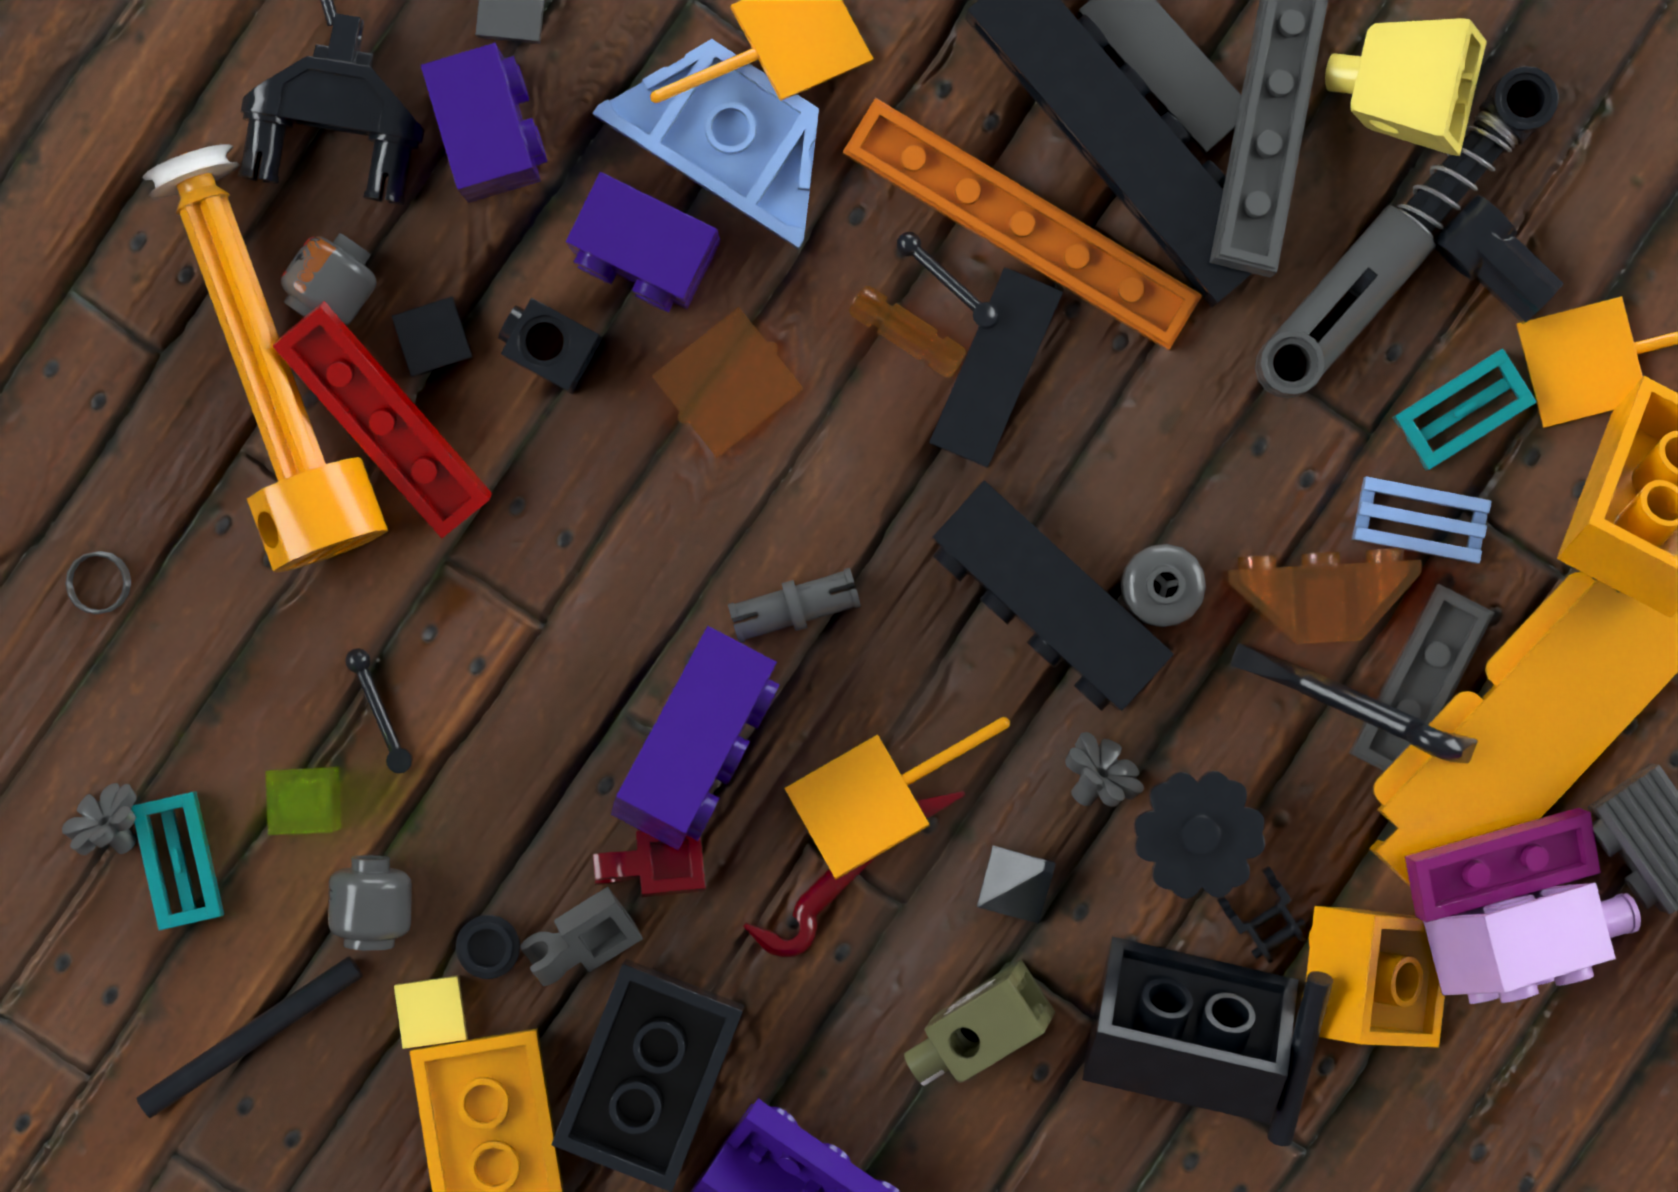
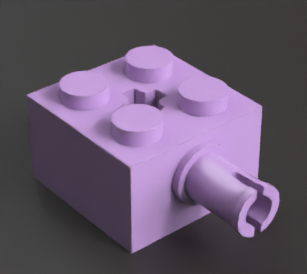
(1528, 942)

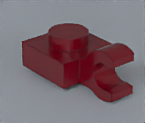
(656, 864)

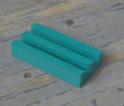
(1418, 438)
(152, 864)

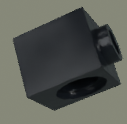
(574, 357)

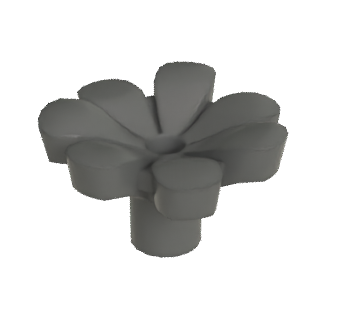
(1102, 772)
(103, 821)

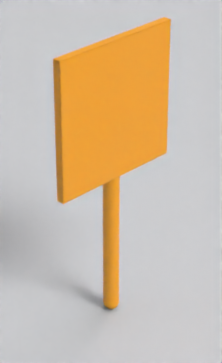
(795, 43)
(1584, 360)
(864, 803)

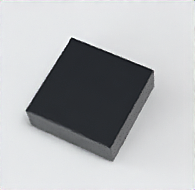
(432, 337)

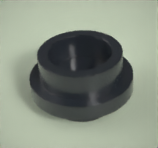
(488, 946)

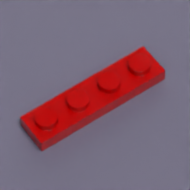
(382, 419)

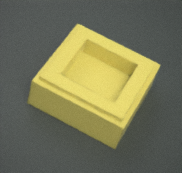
(430, 1012)

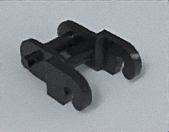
(1280, 937)

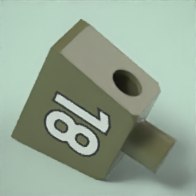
(1001, 1011)

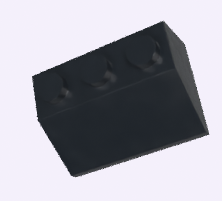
(1191, 1030)

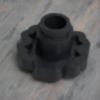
(1199, 834)

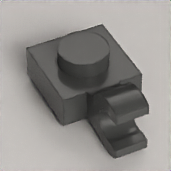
(586, 934)

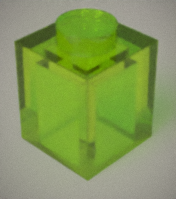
(303, 800)

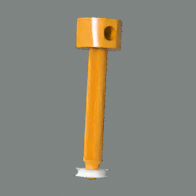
(314, 505)

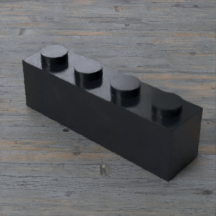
(1051, 597)

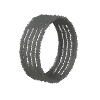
(125, 575)

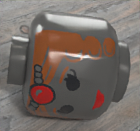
(329, 274)

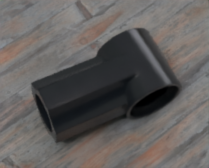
(1484, 248)

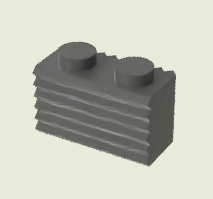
(1642, 826)

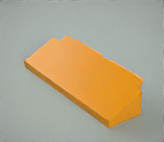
(1555, 705)

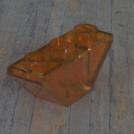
(1322, 596)

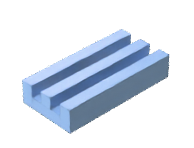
(1475, 529)

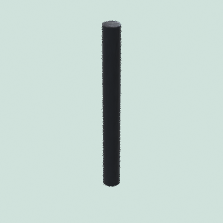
(249, 1037)

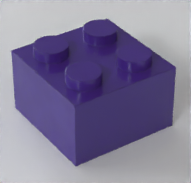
(481, 122)
(642, 242)

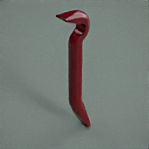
(823, 893)

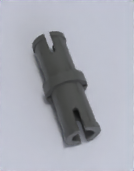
(794, 605)

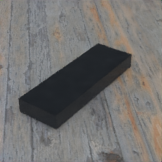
(996, 369)

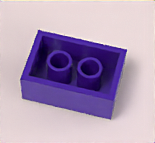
(696, 740)

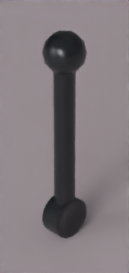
(984, 313)
(399, 758)

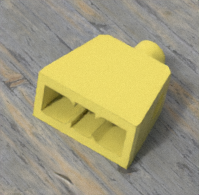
(1413, 80)

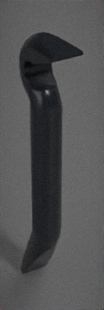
(1356, 704)

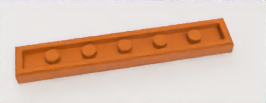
(1022, 224)

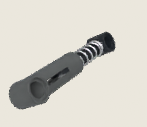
(1402, 237)

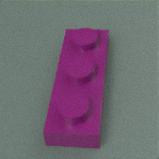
(1502, 864)

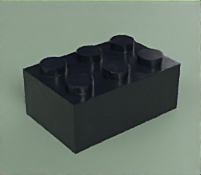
(648, 1075)

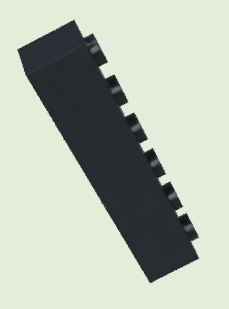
(1114, 129)

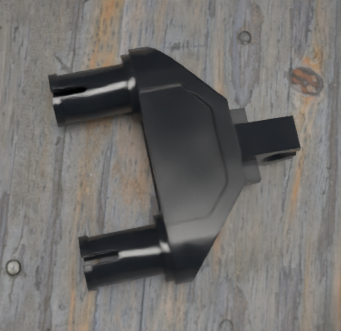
(337, 94)

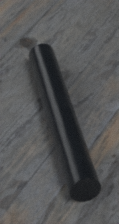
(1301, 1057)

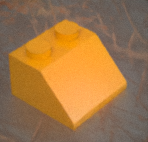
(1381, 977)

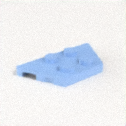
(727, 137)

